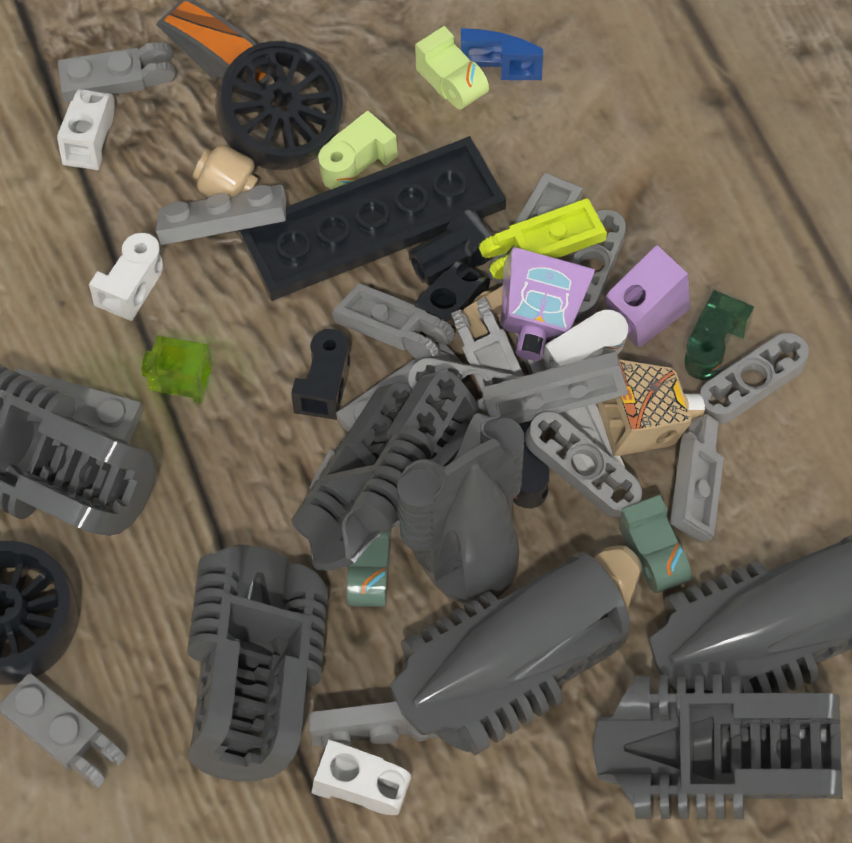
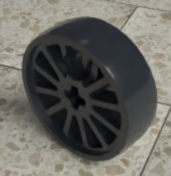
(270, 59)
(23, 610)

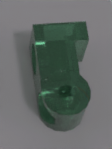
(708, 341)

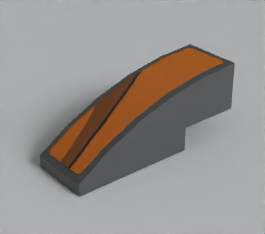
(207, 39)

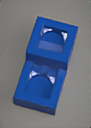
(514, 55)

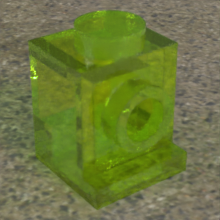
(178, 367)

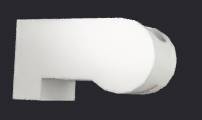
(85, 129)
(131, 277)
(593, 337)
(361, 779)

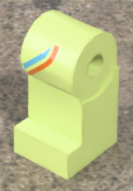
(449, 69)
(355, 150)

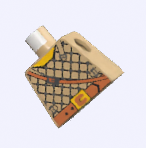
(651, 413)

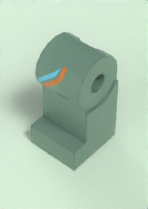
(654, 542)
(369, 575)

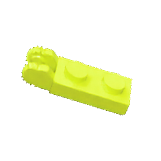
(548, 234)

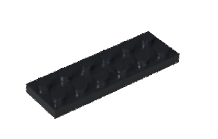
(371, 218)

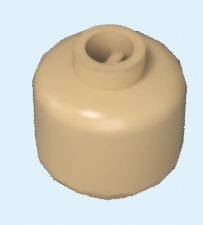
(224, 172)

